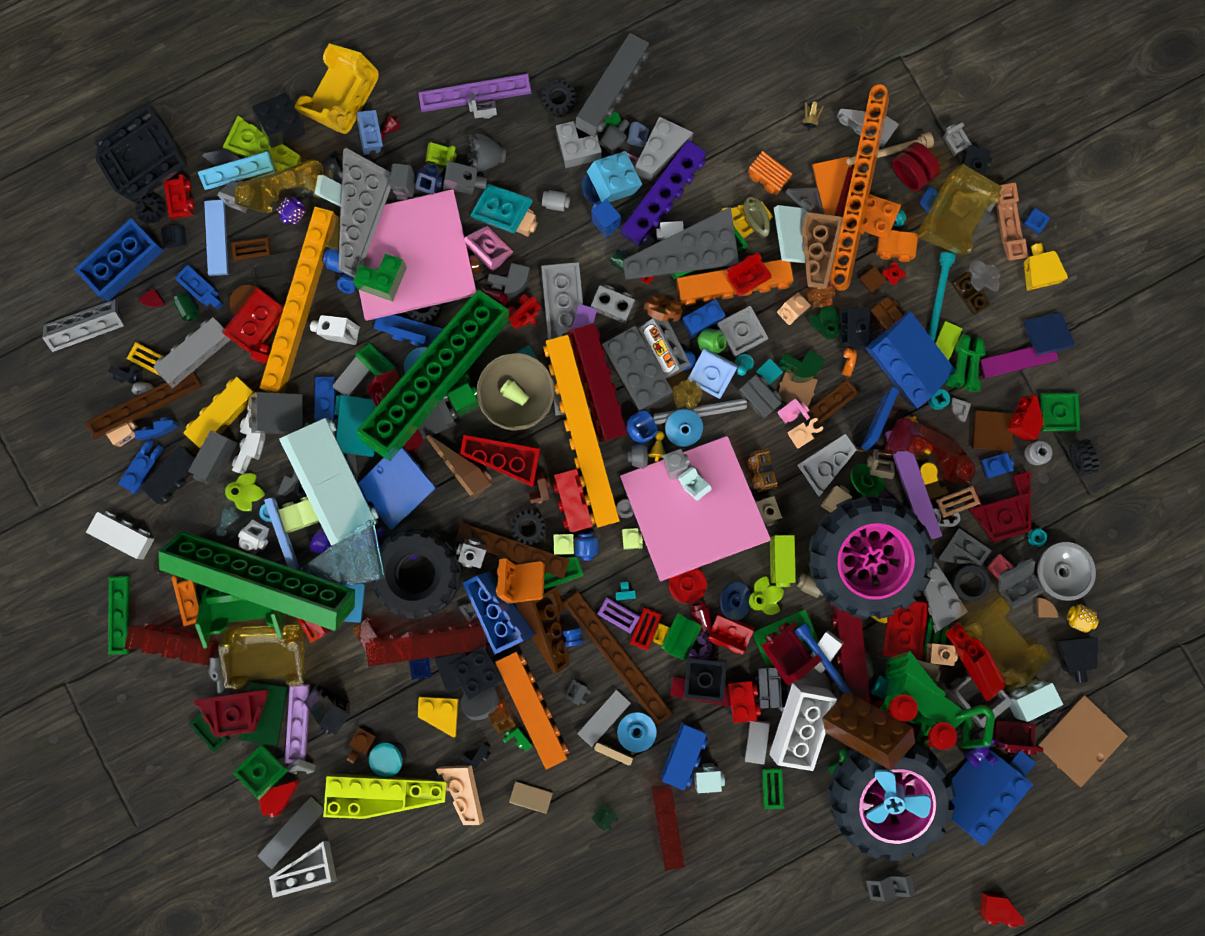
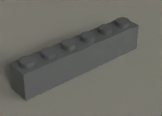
(612, 85)

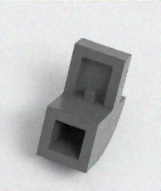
(514, 284)
(890, 885)

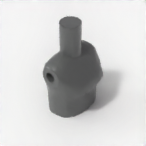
(614, 137)
(215, 673)

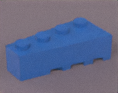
(499, 620)

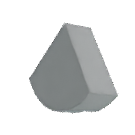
(960, 409)
(300, 765)

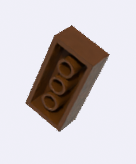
(868, 730)

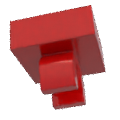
(263, 354)

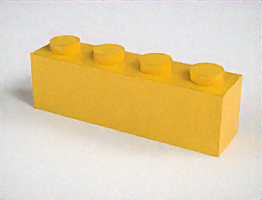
(221, 412)

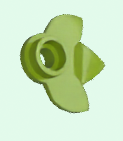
(247, 492)
(769, 596)

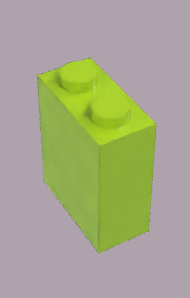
(782, 560)

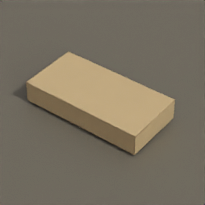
(613, 753)

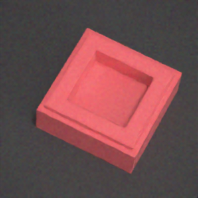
(999, 565)

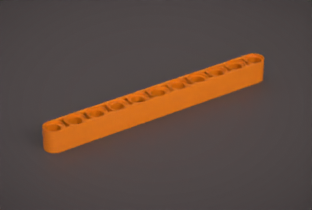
(859, 178)

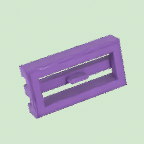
(632, 623)

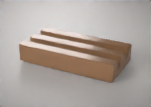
(942, 507)

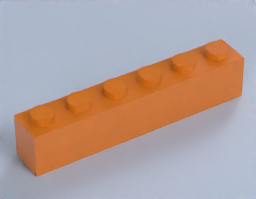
(715, 284)
(531, 710)

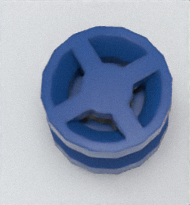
(573, 637)

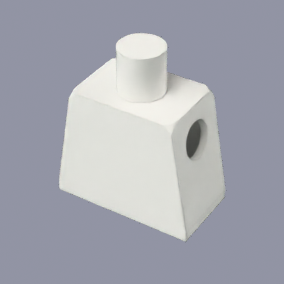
(336, 329)

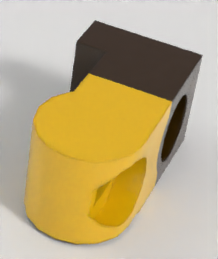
(928, 473)

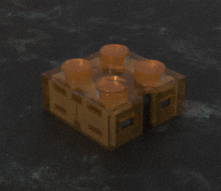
(762, 469)

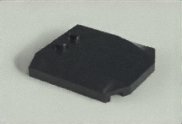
(139, 154)

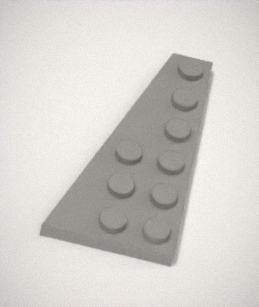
(362, 202)

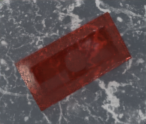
(365, 631)

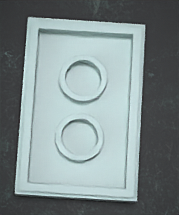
(789, 229)

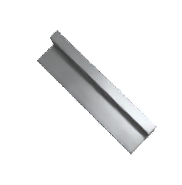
(83, 327)

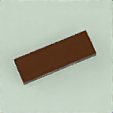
(832, 402)

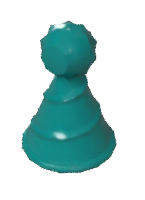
(745, 363)

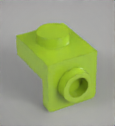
(440, 154)

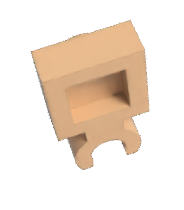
(803, 434)

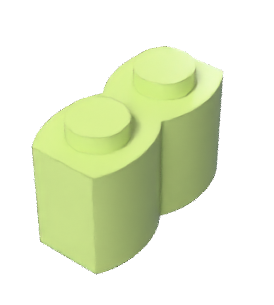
(298, 515)

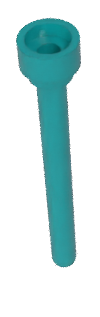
(946, 260)

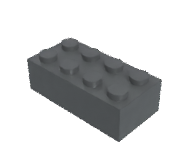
(637, 369)

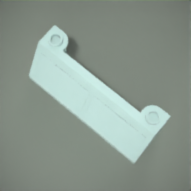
(328, 479)

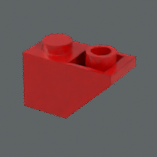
(1027, 419)
(997, 909)

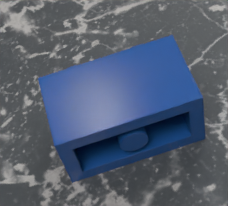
(605, 217)
(703, 318)

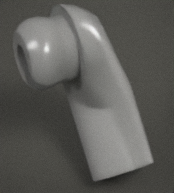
(141, 387)

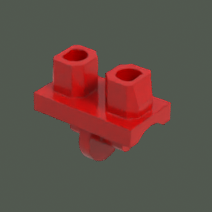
(525, 313)

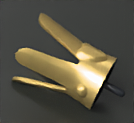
(812, 116)

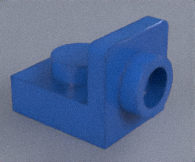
(997, 465)

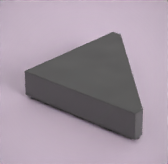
(807, 198)

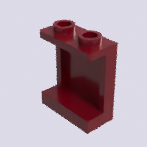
(789, 653)

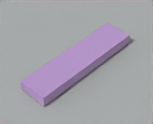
(297, 724)

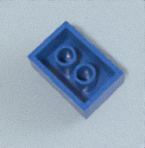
(684, 756)

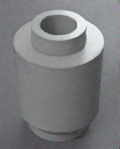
(555, 200)

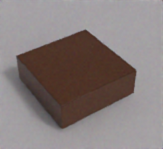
(872, 280)

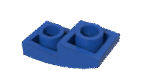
(161, 428)

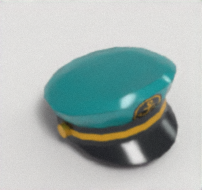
(387, 759)

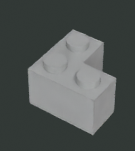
(576, 150)

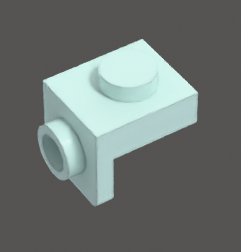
(694, 484)

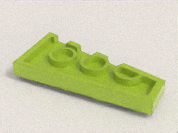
(248, 141)

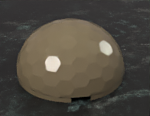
(530, 377)

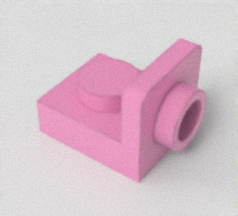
(792, 410)

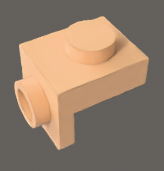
(793, 308)

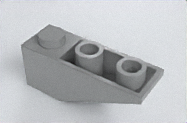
(856, 119)

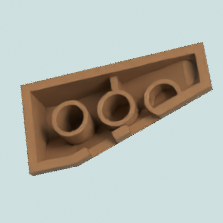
(820, 244)
(467, 473)

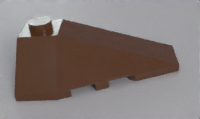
(546, 622)

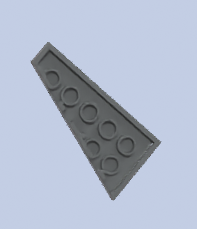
(696, 248)

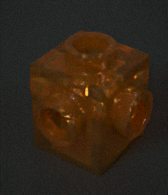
(821, 297)

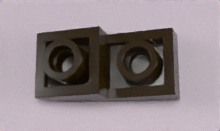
(973, 299)

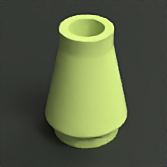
(514, 392)

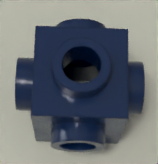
(429, 178)

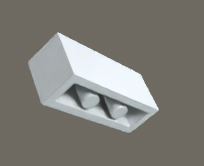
(120, 534)

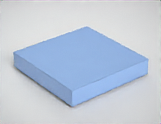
(712, 373)

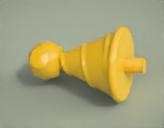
(657, 450)

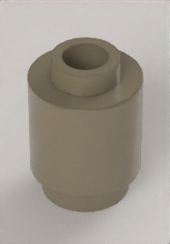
(808, 585)

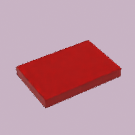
(254, 321)
(906, 631)

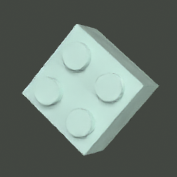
(1034, 700)

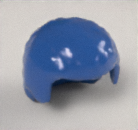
(641, 427)

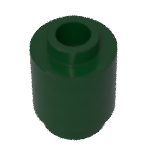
(185, 307)

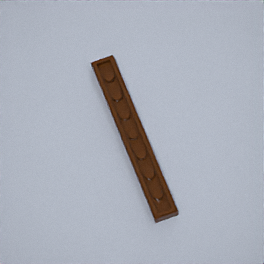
(618, 658)

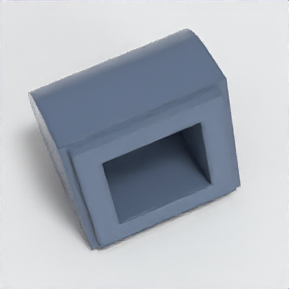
(637, 135)

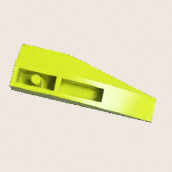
(375, 795)

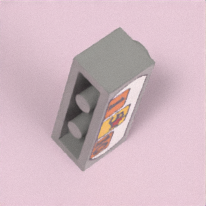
(664, 347)

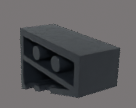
(327, 709)

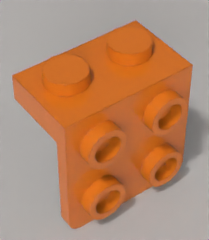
(520, 581)

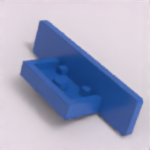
(409, 329)

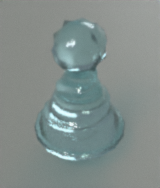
(227, 518)

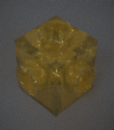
(687, 394)

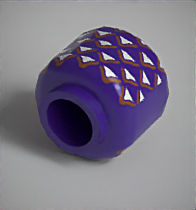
(291, 210)

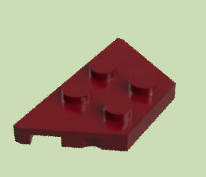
(233, 712)

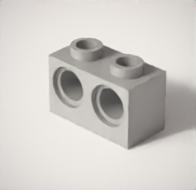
(610, 309)

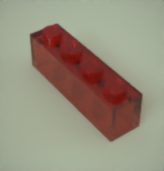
(668, 827)

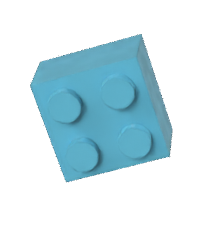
(614, 177)

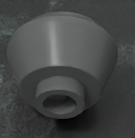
(638, 455)

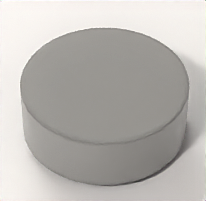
(624, 509)

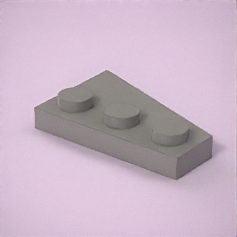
(827, 462)
(942, 599)

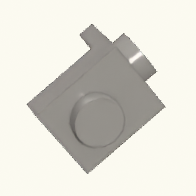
(482, 109)
(956, 138)

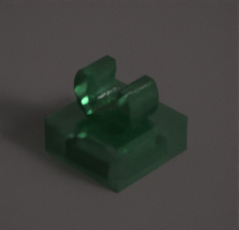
(604, 817)

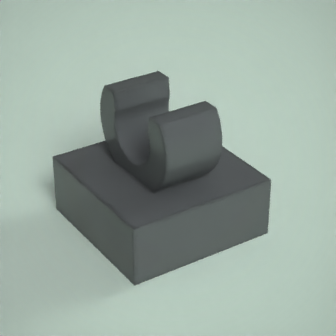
(576, 692)

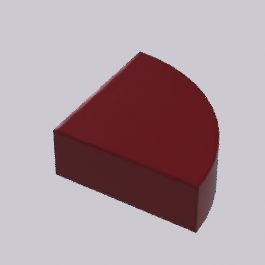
(152, 299)

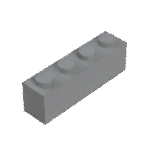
(191, 353)

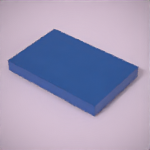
(879, 419)

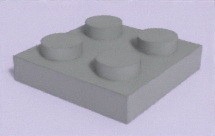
(742, 331)

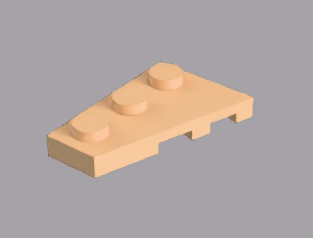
(462, 786)

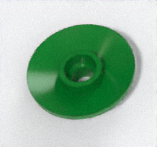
(864, 482)

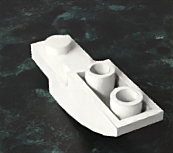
(250, 446)

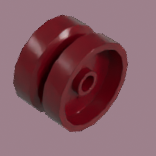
(916, 166)

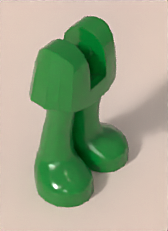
(957, 379)

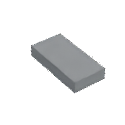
(351, 377)

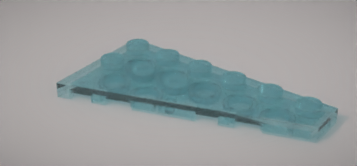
(351, 560)

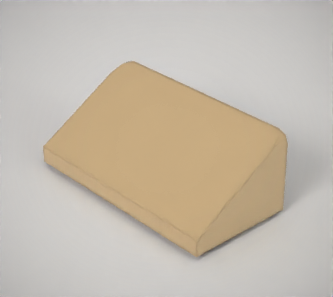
(531, 797)

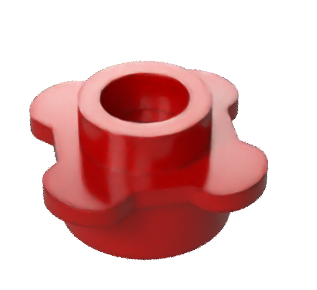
(893, 279)

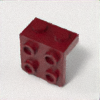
(1015, 736)

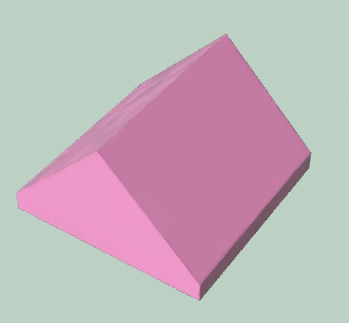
(488, 247)

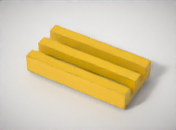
(133, 351)

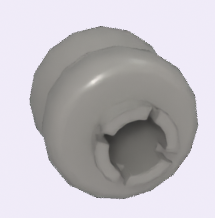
(1038, 453)

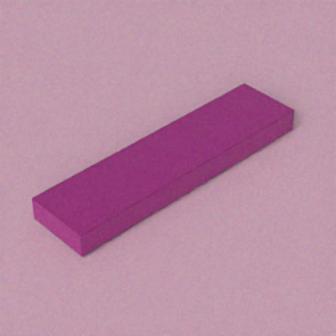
(1014, 361)

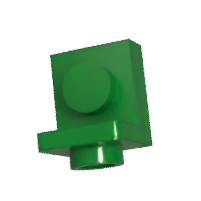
(521, 740)

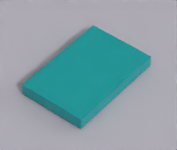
(501, 208)
(351, 415)

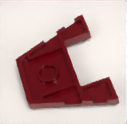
(1007, 516)

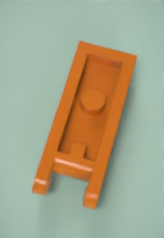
(187, 600)

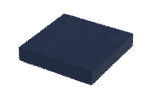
(1048, 334)

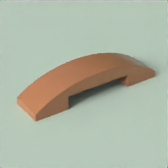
(1009, 223)

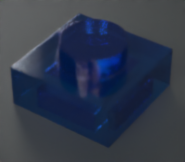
(420, 668)

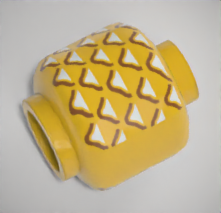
(1082, 618)

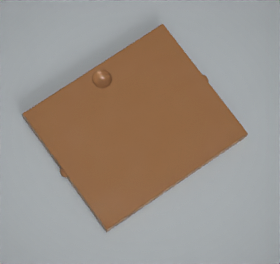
(1082, 741)

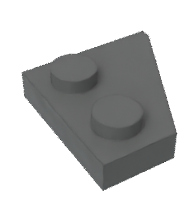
(964, 550)

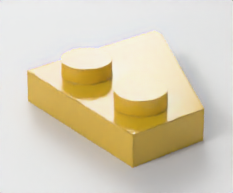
(440, 713)

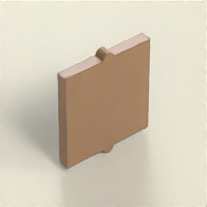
(801, 391)

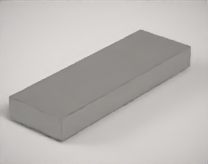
(603, 718)

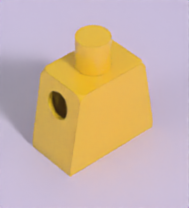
(1043, 268)

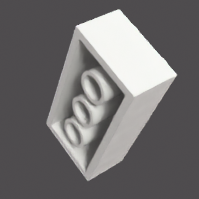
(801, 727)

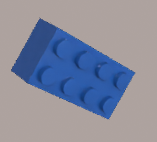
(119, 260)

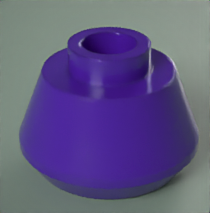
(320, 542)

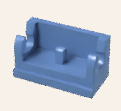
(369, 131)

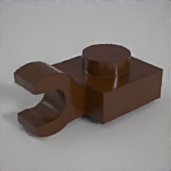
(361, 742)

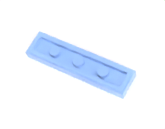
(216, 238)
(282, 536)

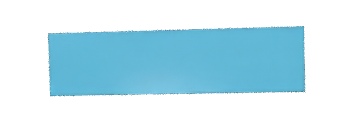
(237, 170)

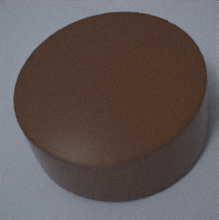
(474, 264)

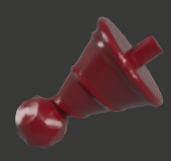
(390, 126)

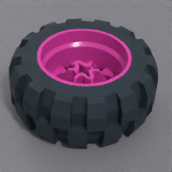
(896, 583)
(906, 833)

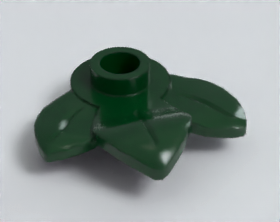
(826, 319)

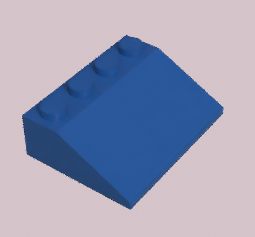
(911, 360)
(986, 796)

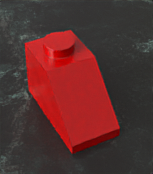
(278, 798)

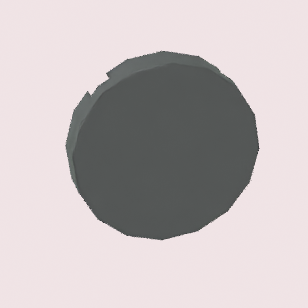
(480, 705)

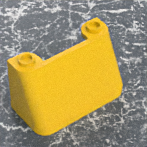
(341, 89)

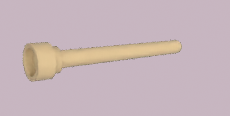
(925, 139)

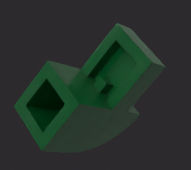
(804, 370)

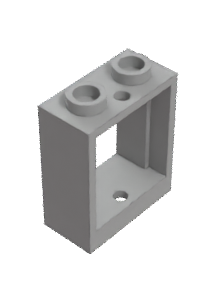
(997, 707)

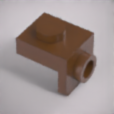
(544, 484)

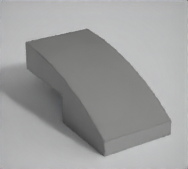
(757, 742)

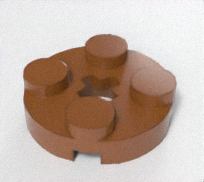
(662, 308)

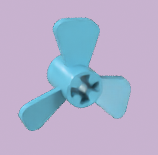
(895, 799)

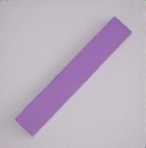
(483, 90)
(915, 490)

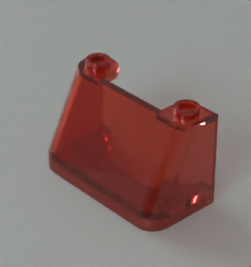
(917, 438)

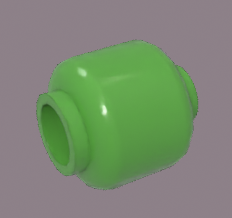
(712, 340)

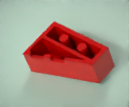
(572, 501)

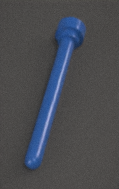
(805, 633)

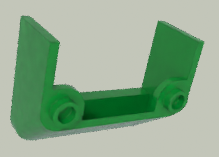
(221, 608)

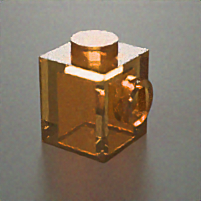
(502, 717)

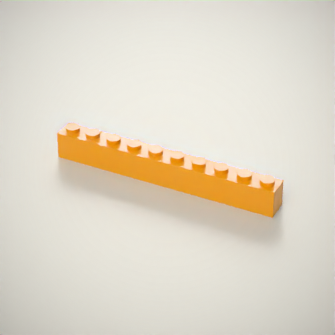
(297, 303)
(582, 431)

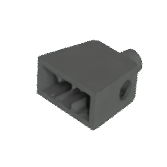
(456, 178)

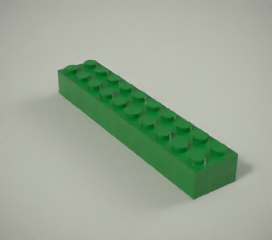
(433, 375)
(257, 580)

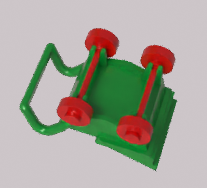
(917, 699)

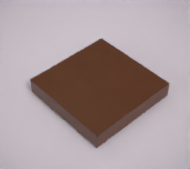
(992, 431)

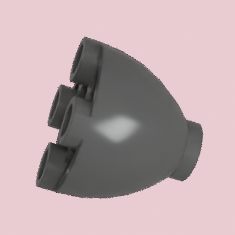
(484, 152)

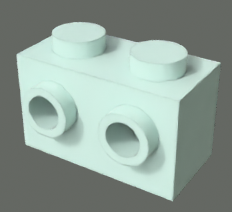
(708, 778)

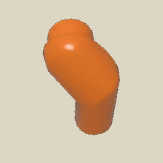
(851, 356)

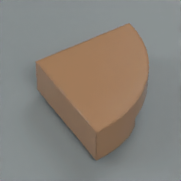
(1045, 608)

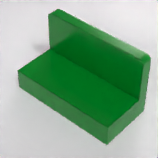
(681, 637)

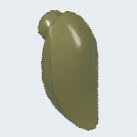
(757, 216)

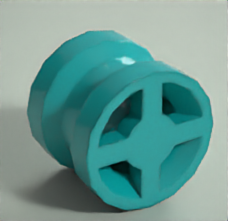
(935, 401)

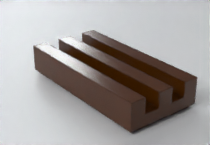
(267, 247)

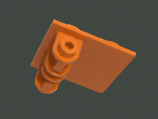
(879, 217)

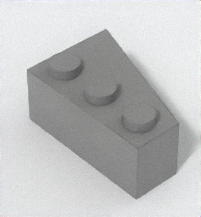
(661, 148)

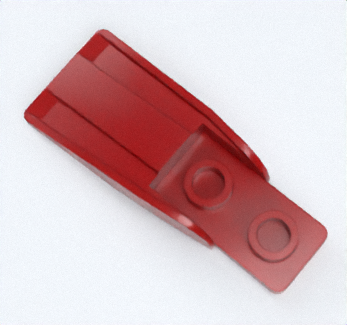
(977, 662)

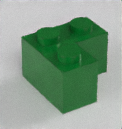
(383, 281)
(463, 396)

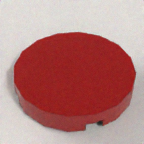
(688, 586)

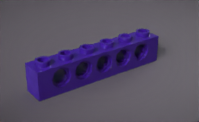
(688, 153)

